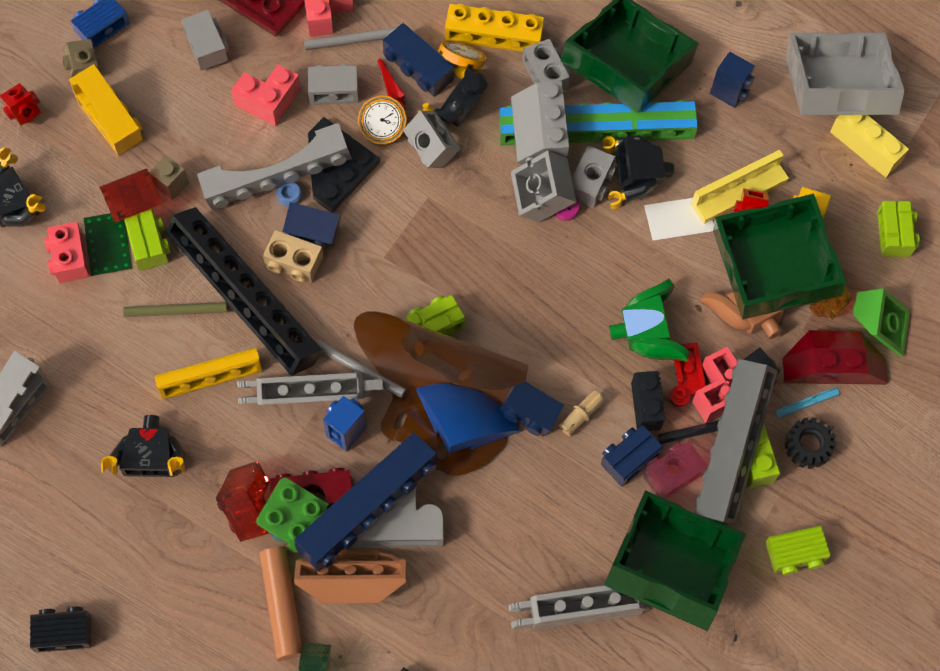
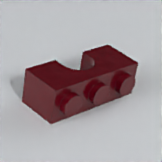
(329, 484)

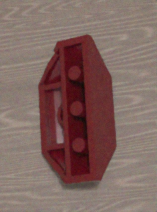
(834, 359)

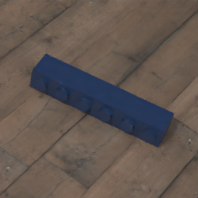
(365, 502)

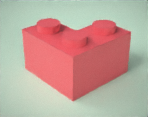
(320, 12)
(267, 99)
(718, 371)

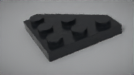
(337, 182)

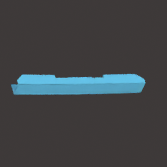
(820, 397)

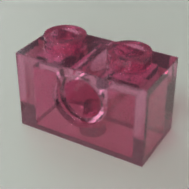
(667, 483)

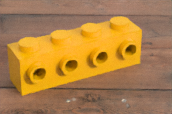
(492, 27)

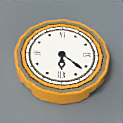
(462, 54)
(382, 120)

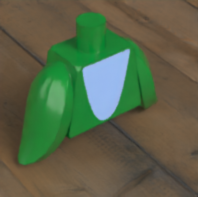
(647, 325)

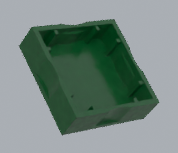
(629, 53)
(778, 256)
(675, 560)

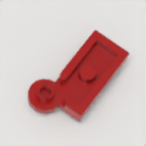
(688, 376)

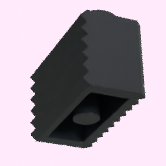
(648, 400)
(60, 630)

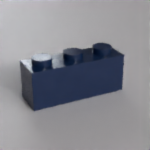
(418, 59)

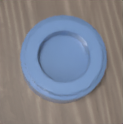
(289, 193)

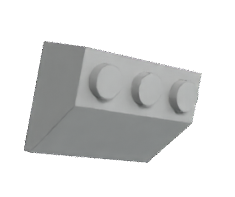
(540, 121)

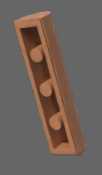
(281, 603)

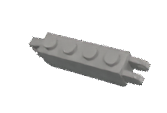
(310, 388)
(575, 607)

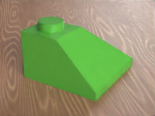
(883, 317)

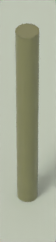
(177, 309)

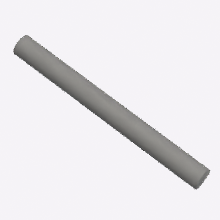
(347, 38)
(358, 367)

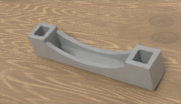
(226, 186)

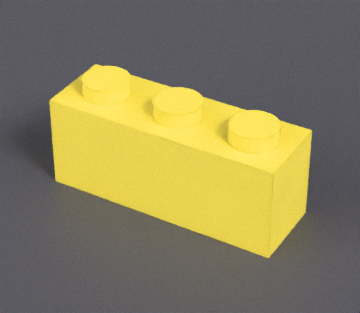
(870, 142)

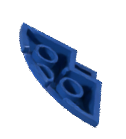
(464, 416)

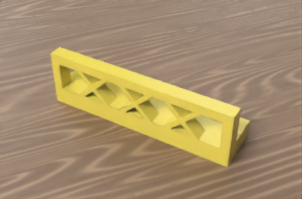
(722, 194)

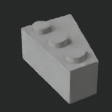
(20, 390)

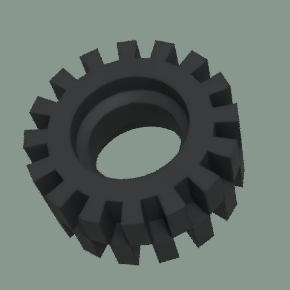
(799, 453)

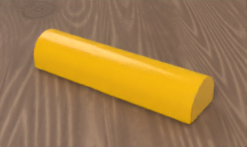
(208, 373)

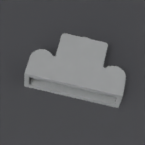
(405, 526)

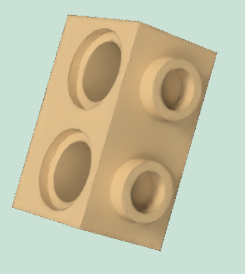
(296, 251)

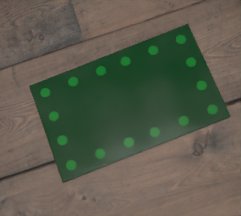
(106, 244)

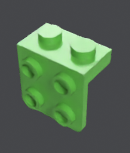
(290, 512)

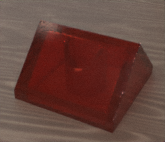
(130, 195)

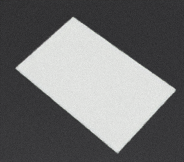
(675, 219)

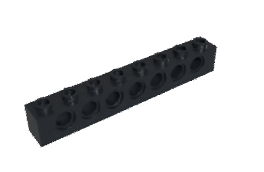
(243, 291)

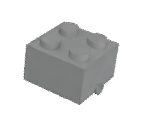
(543, 186)

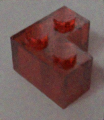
(243, 500)

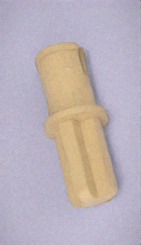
(581, 413)

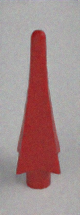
(391, 86)

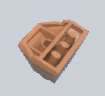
(353, 577)

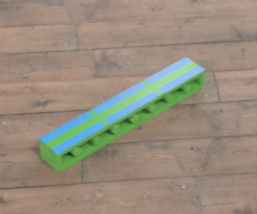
(595, 122)

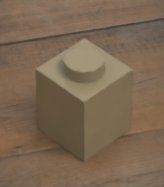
(169, 177)

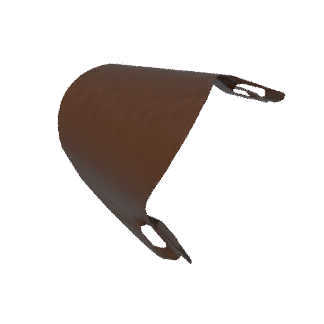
(423, 357)

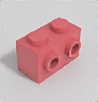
(67, 252)

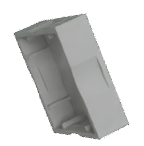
(844, 74)

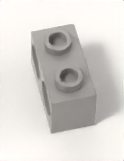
(540, 69)

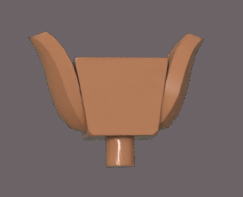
(728, 311)

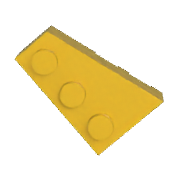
(106, 110)

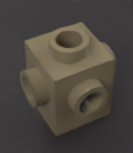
(79, 56)

